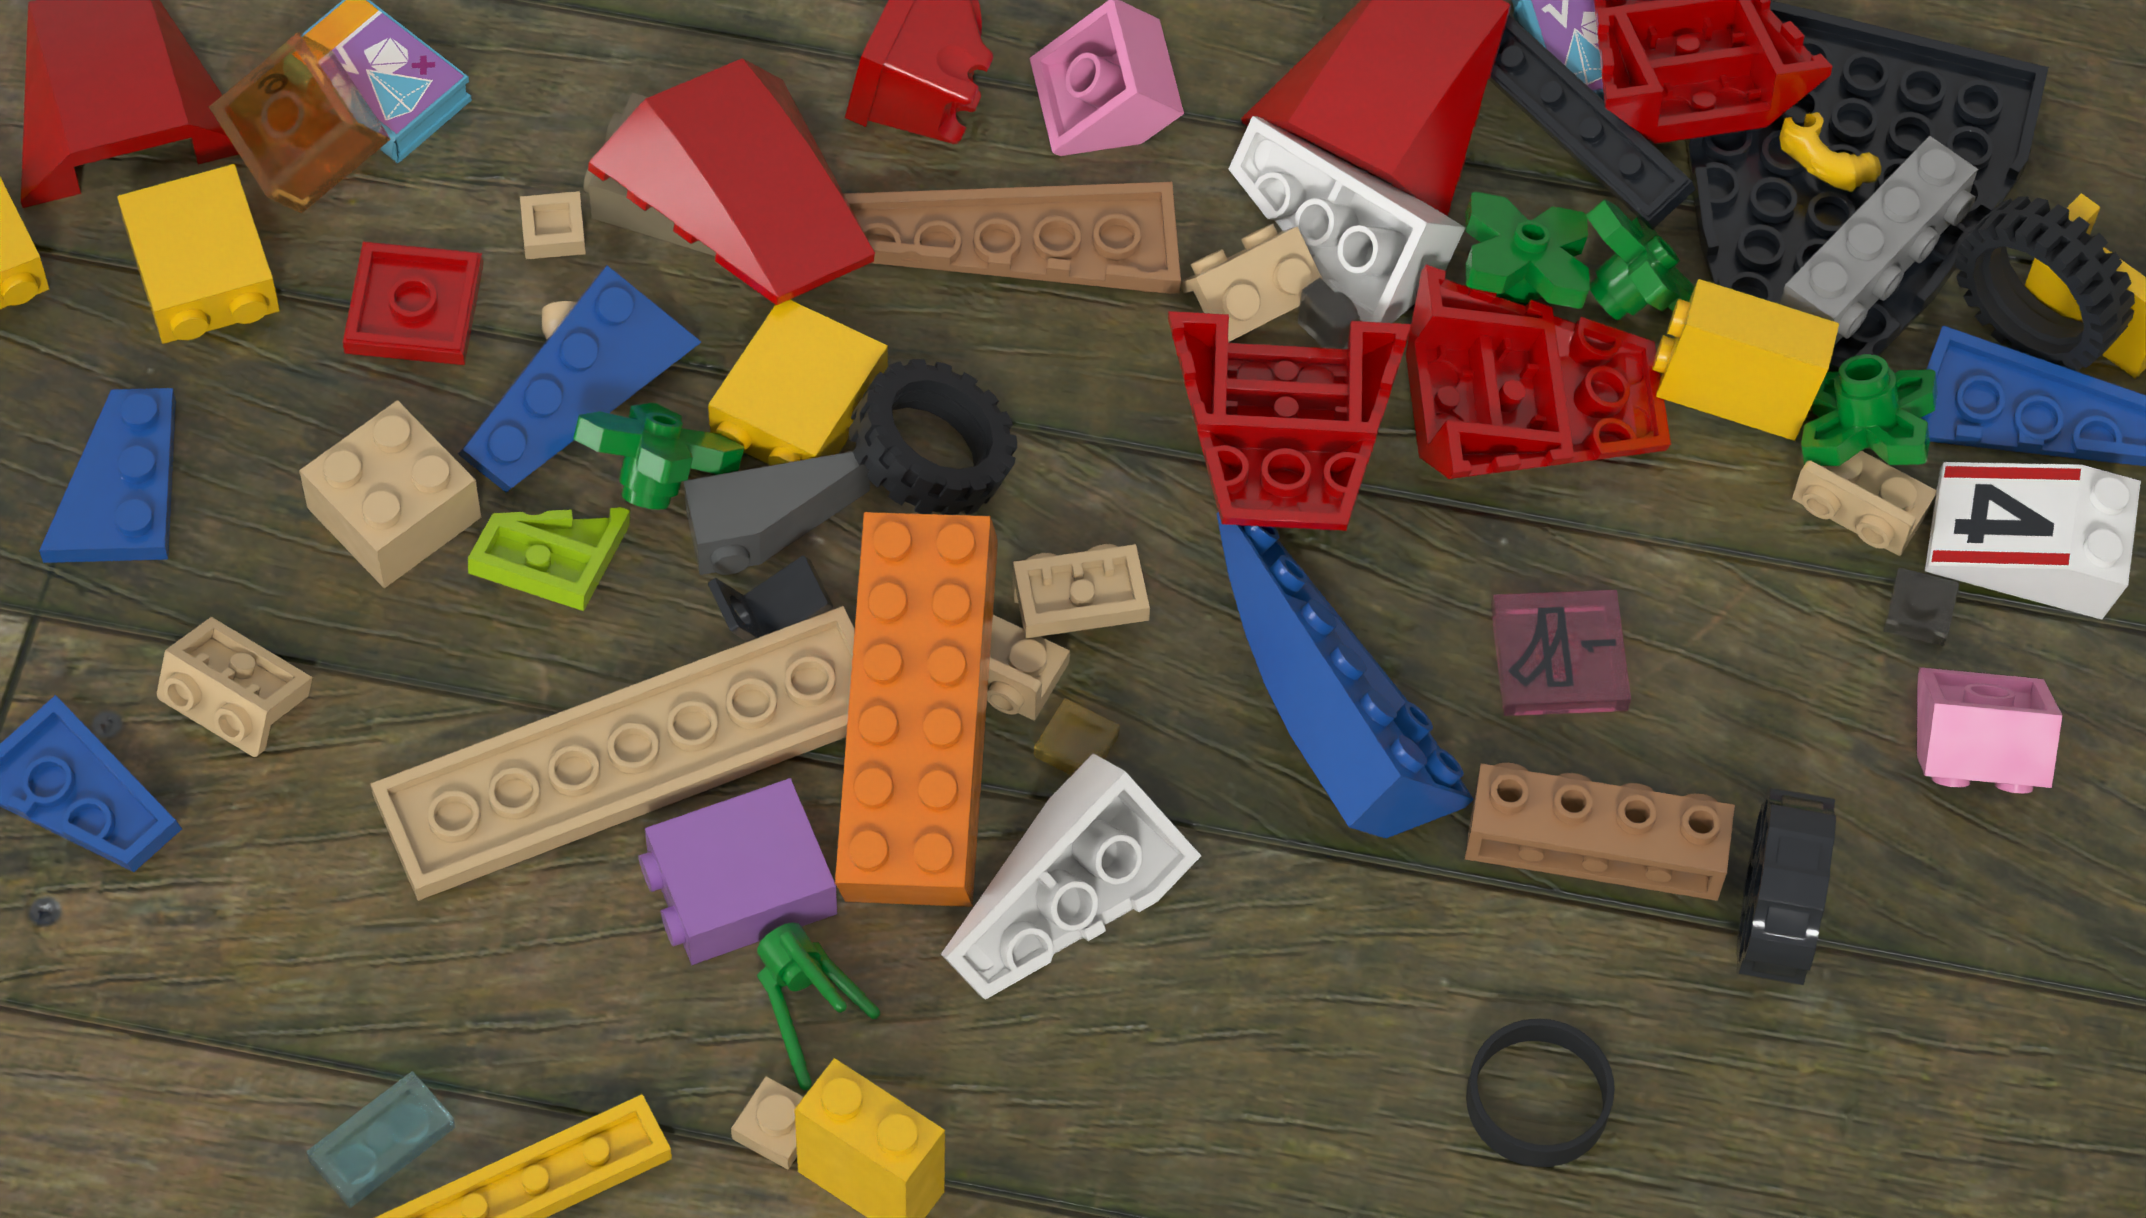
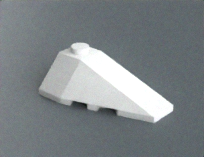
(1356, 227)
(1077, 867)

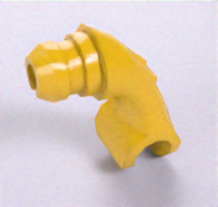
(1834, 168)

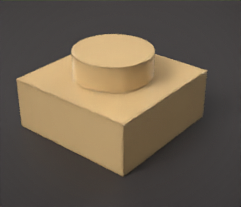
(552, 225)
(769, 1123)

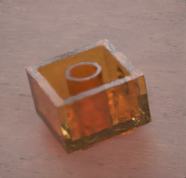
(299, 123)

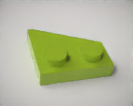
(549, 553)

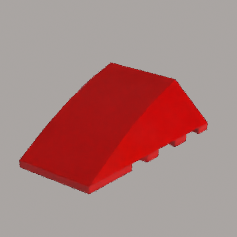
(1701, 65)
(109, 85)
(1395, 90)
(741, 177)
(1524, 388)
(1286, 423)

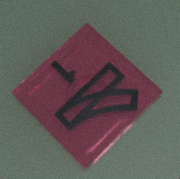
(1560, 652)

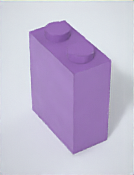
(738, 871)

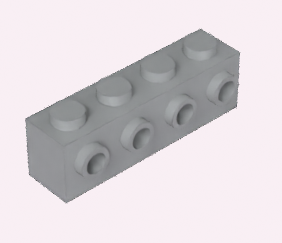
(1884, 238)

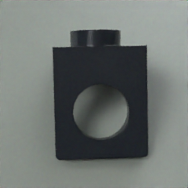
(776, 603)

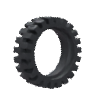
(2071, 256)

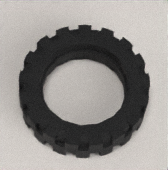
(907, 473)

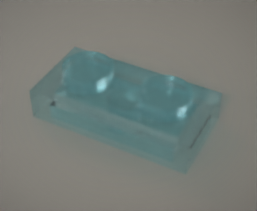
(381, 1139)

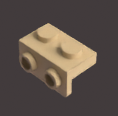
(1255, 282)

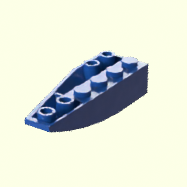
(1335, 698)

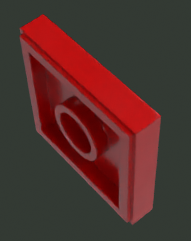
(413, 303)

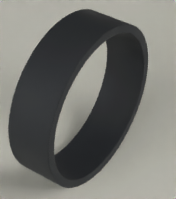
(1566, 1037)

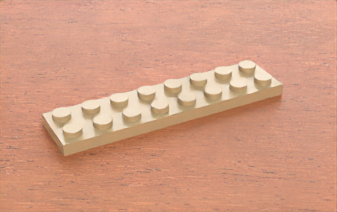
(620, 755)

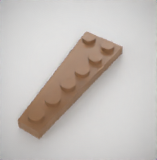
(1044, 233)

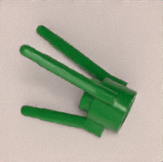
(798, 963)

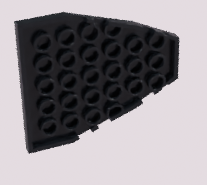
(1884, 97)

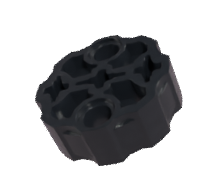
(1786, 886)

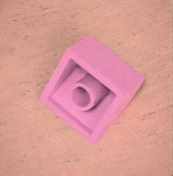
(1106, 81)
(1986, 729)

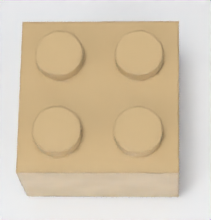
(390, 493)

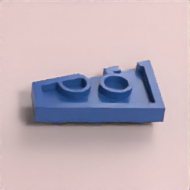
(121, 485)
(79, 790)

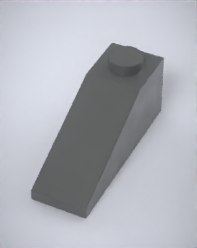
(760, 511)

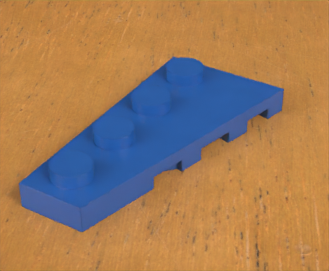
(589, 364)
(2030, 405)

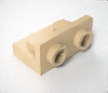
(1867, 499)
(1080, 590)
(1022, 669)
(230, 684)

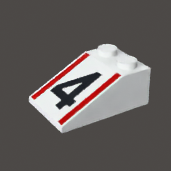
(2036, 532)

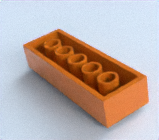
(917, 710)

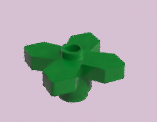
(1525, 256)
(1639, 270)
(1871, 409)
(656, 451)

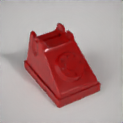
(921, 68)

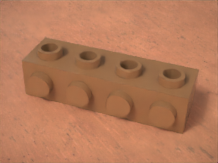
(1600, 831)

